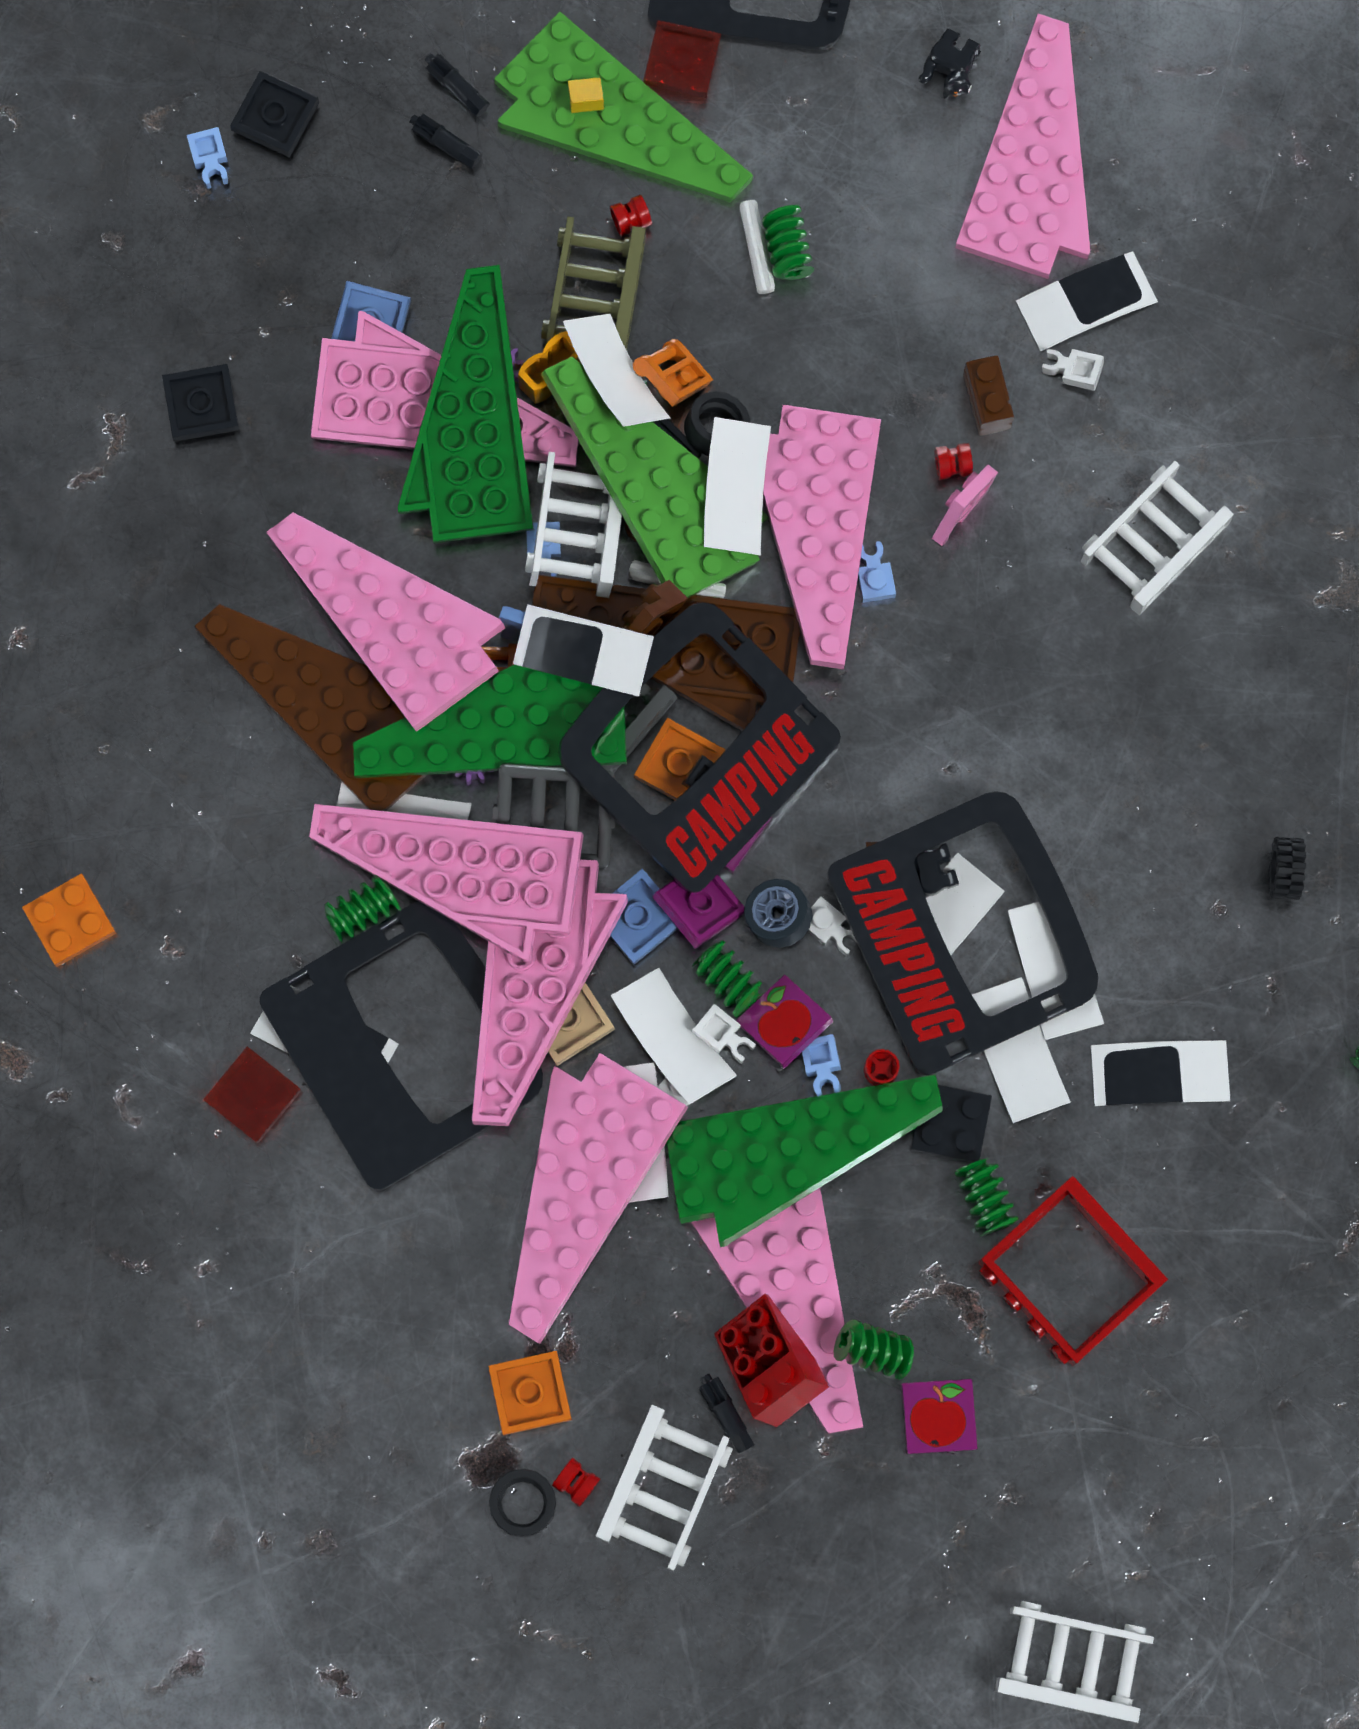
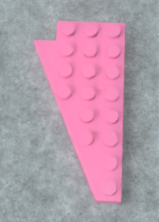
(1033, 178)
(381, 388)
(818, 514)
(404, 629)
(477, 873)
(531, 1000)
(588, 1166)
(795, 1267)

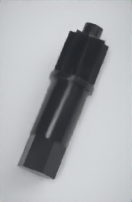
(456, 84)
(445, 140)
(725, 1412)

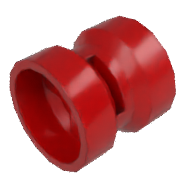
(630, 214)
(950, 465)
(885, 1064)
(583, 1486)

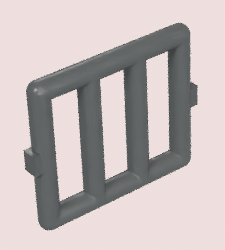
(540, 774)

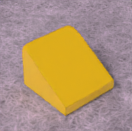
(586, 95)

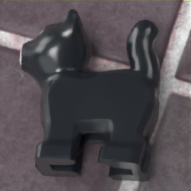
(951, 61)
(931, 876)

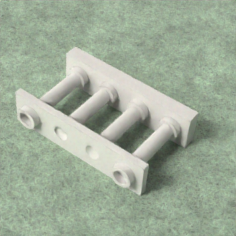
(604, 543)
(1166, 568)
(630, 1493)
(1051, 1688)

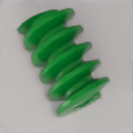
(785, 243)
(360, 907)
(728, 978)
(986, 1196)
(874, 1348)

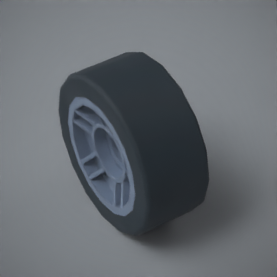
(784, 897)

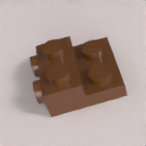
(656, 610)

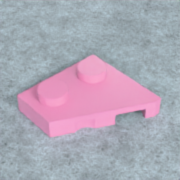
(963, 502)

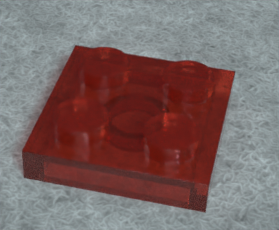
(682, 59)
(252, 1095)

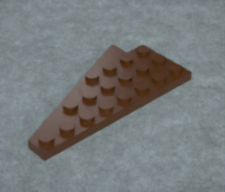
(700, 668)
(315, 692)

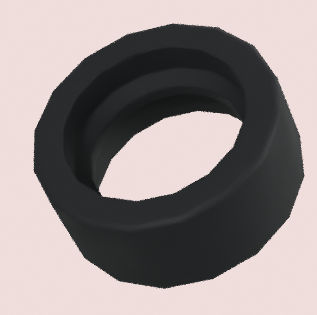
(711, 402)
(500, 1488)

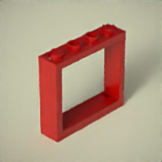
(1111, 1233)

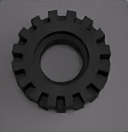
(1287, 868)

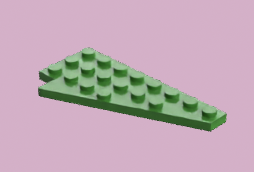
(631, 132)
(651, 482)

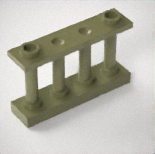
(625, 278)

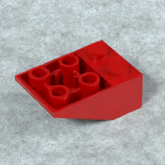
(770, 1362)

